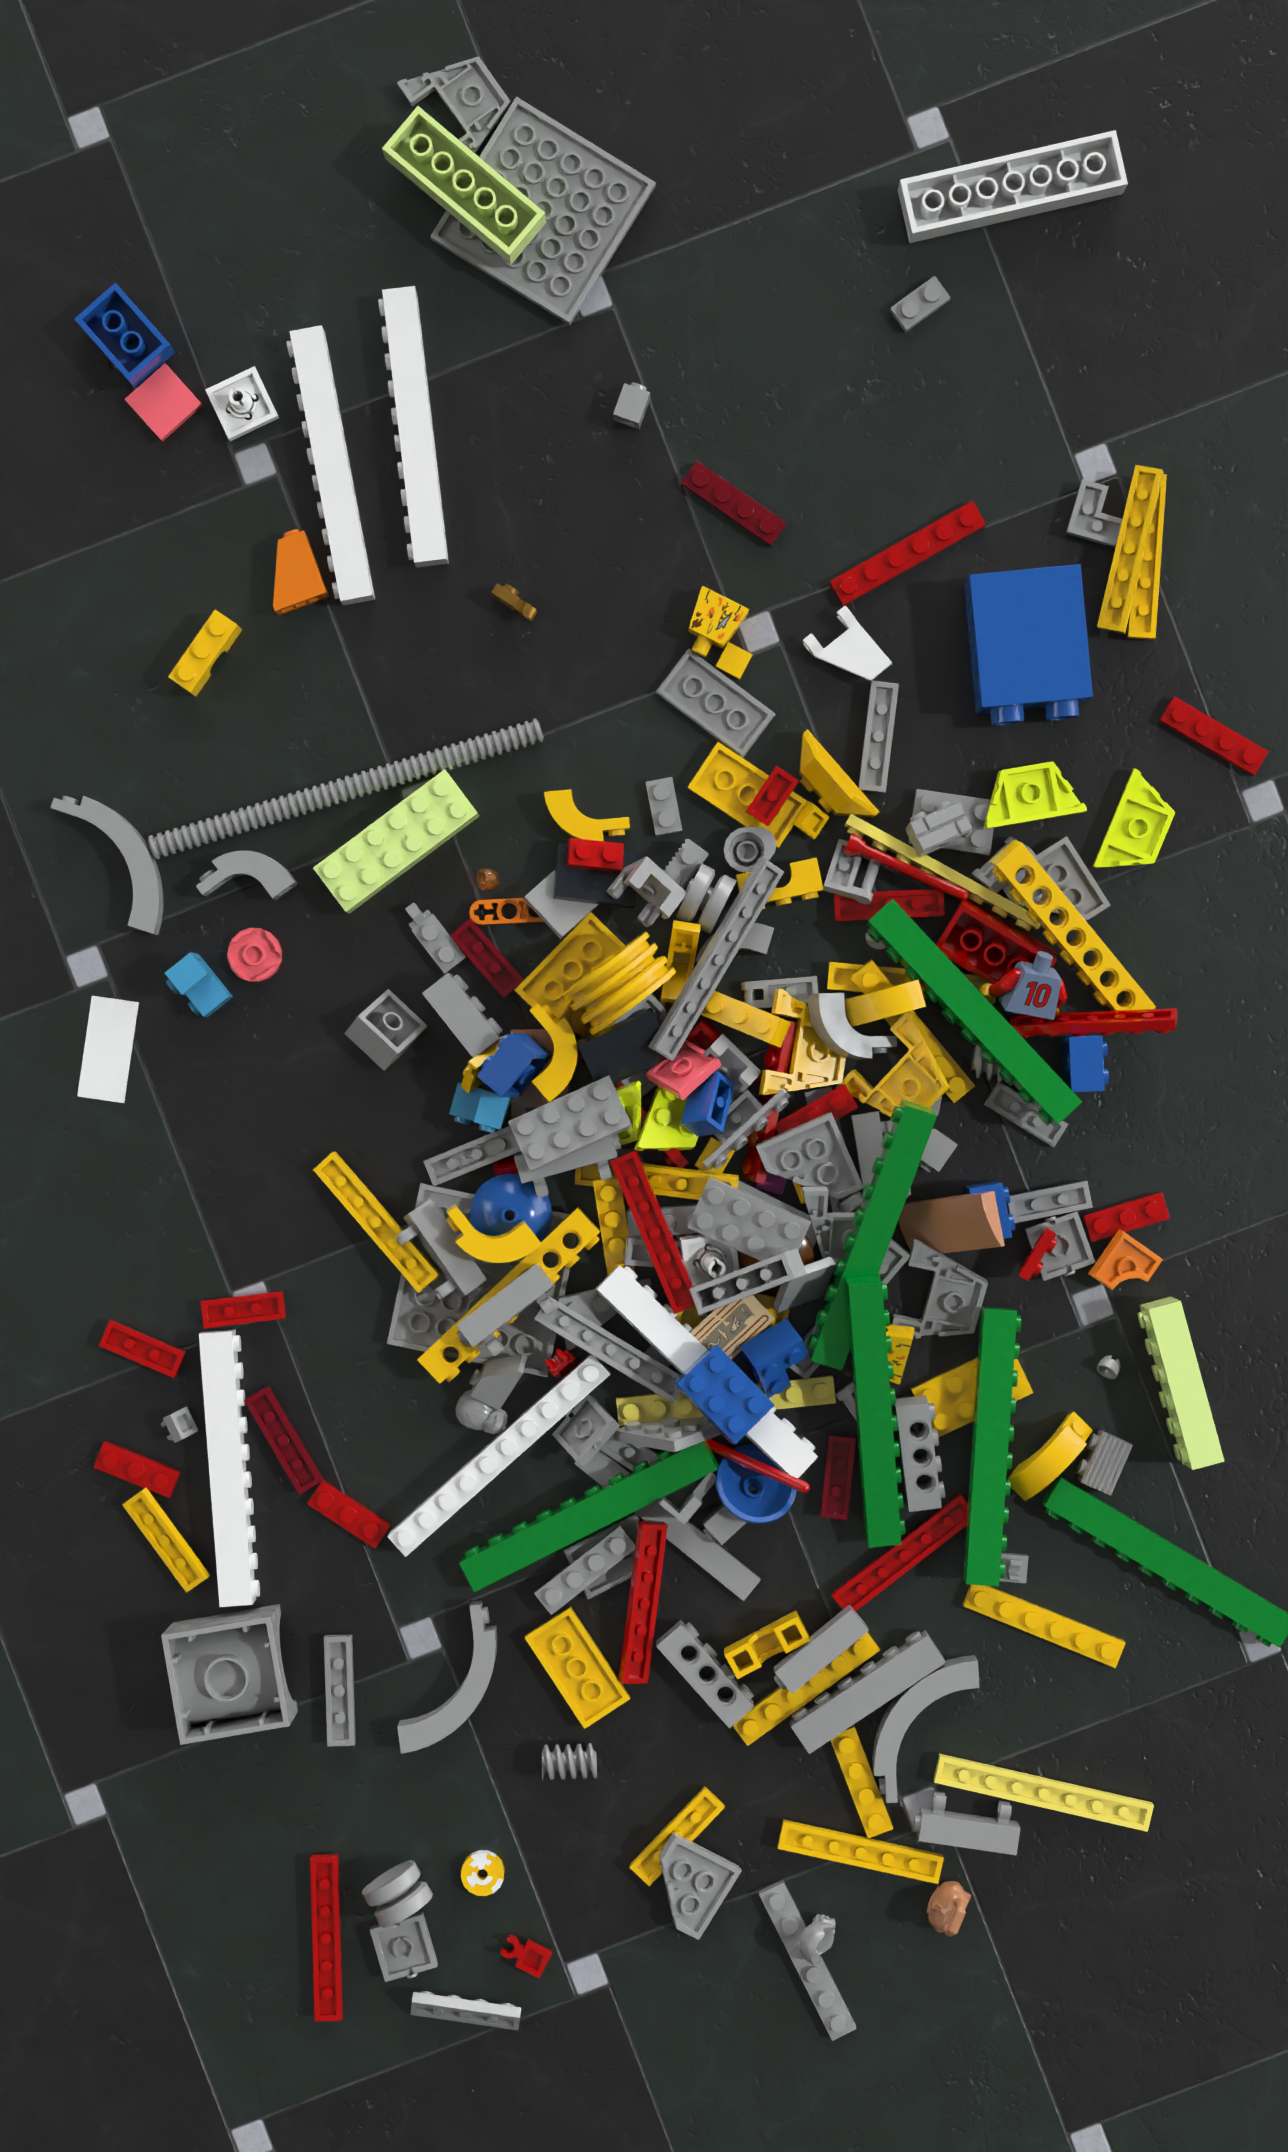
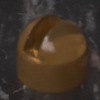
(487, 879)

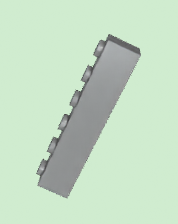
(866, 1691)

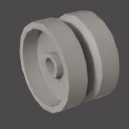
(705, 898)
(397, 1893)

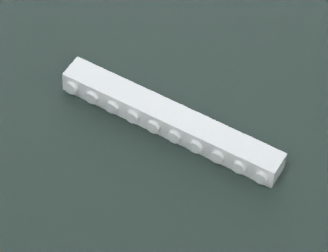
(414, 425)
(331, 464)
(682, 1349)
(498, 1454)
(228, 1467)

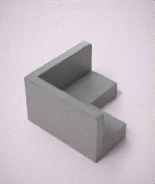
(687, 1500)

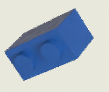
(708, 1106)

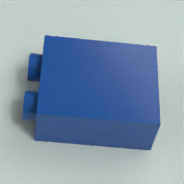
(1028, 643)

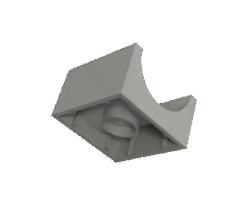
(227, 1674)

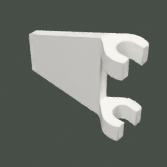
(852, 650)

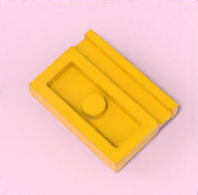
(471, 1079)

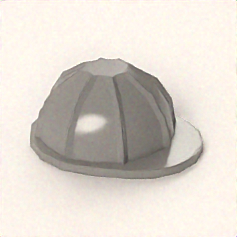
(747, 845)

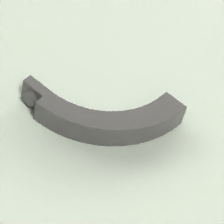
(144, 872)
(952, 1676)
(439, 1723)

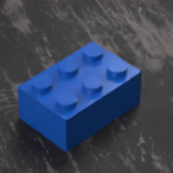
(125, 335)
(724, 1394)

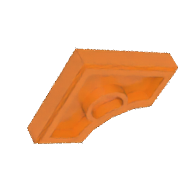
(1124, 1260)

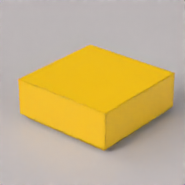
(734, 661)
(811, 820)

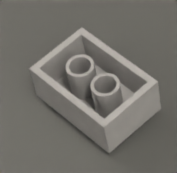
(463, 1014)

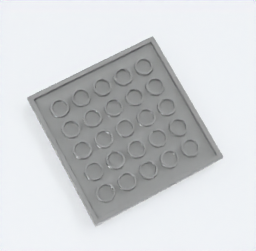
(586, 204)
(423, 1318)

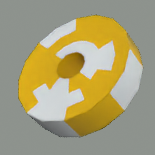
(482, 1885)

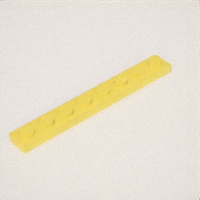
(907, 854)
(653, 1407)
(1043, 1792)

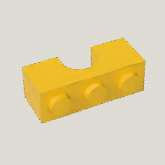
(212, 640)
(804, 882)
(746, 1018)
(757, 1647)

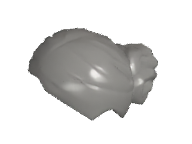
(479, 1415)
(817, 1938)

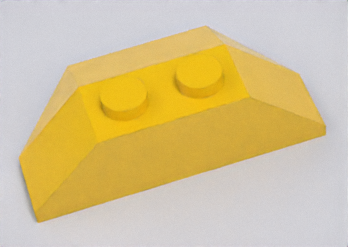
(830, 782)

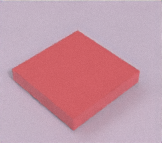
(163, 402)
(685, 1071)

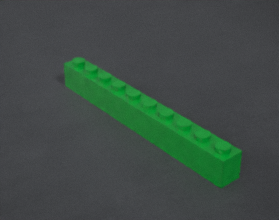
(973, 1013)
(873, 1226)
(874, 1410)
(990, 1446)
(586, 1514)
(1167, 1561)

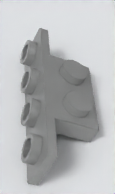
(742, 1119)

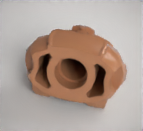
(948, 1907)

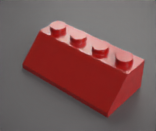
(987, 942)

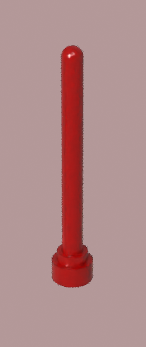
(857, 846)
(758, 1466)

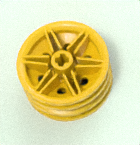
(619, 983)

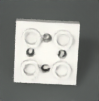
(238, 394)
(710, 1261)

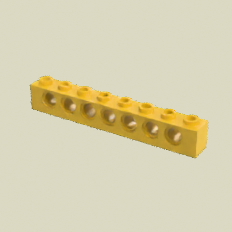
(1016, 857)
(578, 1223)

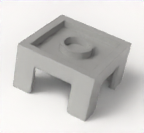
(653, 885)
(734, 1065)

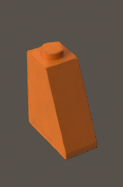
(297, 574)

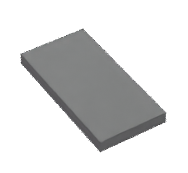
(715, 703)

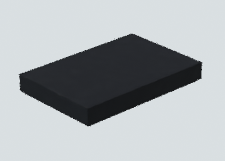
(590, 885)
(622, 1048)

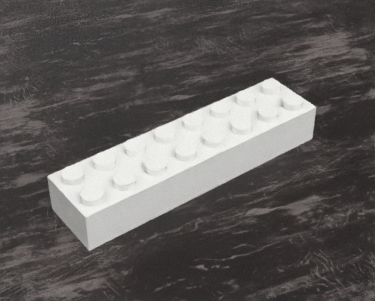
(1012, 186)

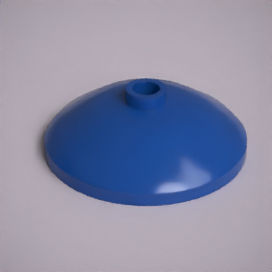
(508, 1193)
(771, 1497)

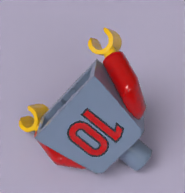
(1029, 988)

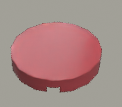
(254, 954)

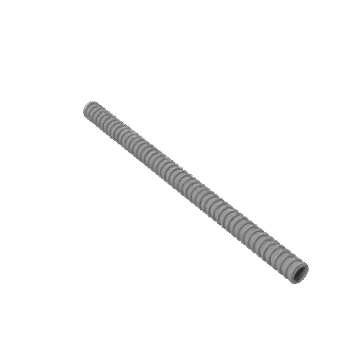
(344, 789)

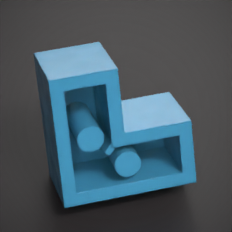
(199, 983)
(481, 1107)

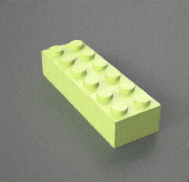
(464, 185)
(396, 841)
(1181, 1383)

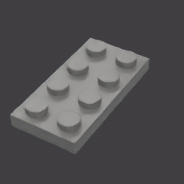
(570, 1124)
(746, 1222)

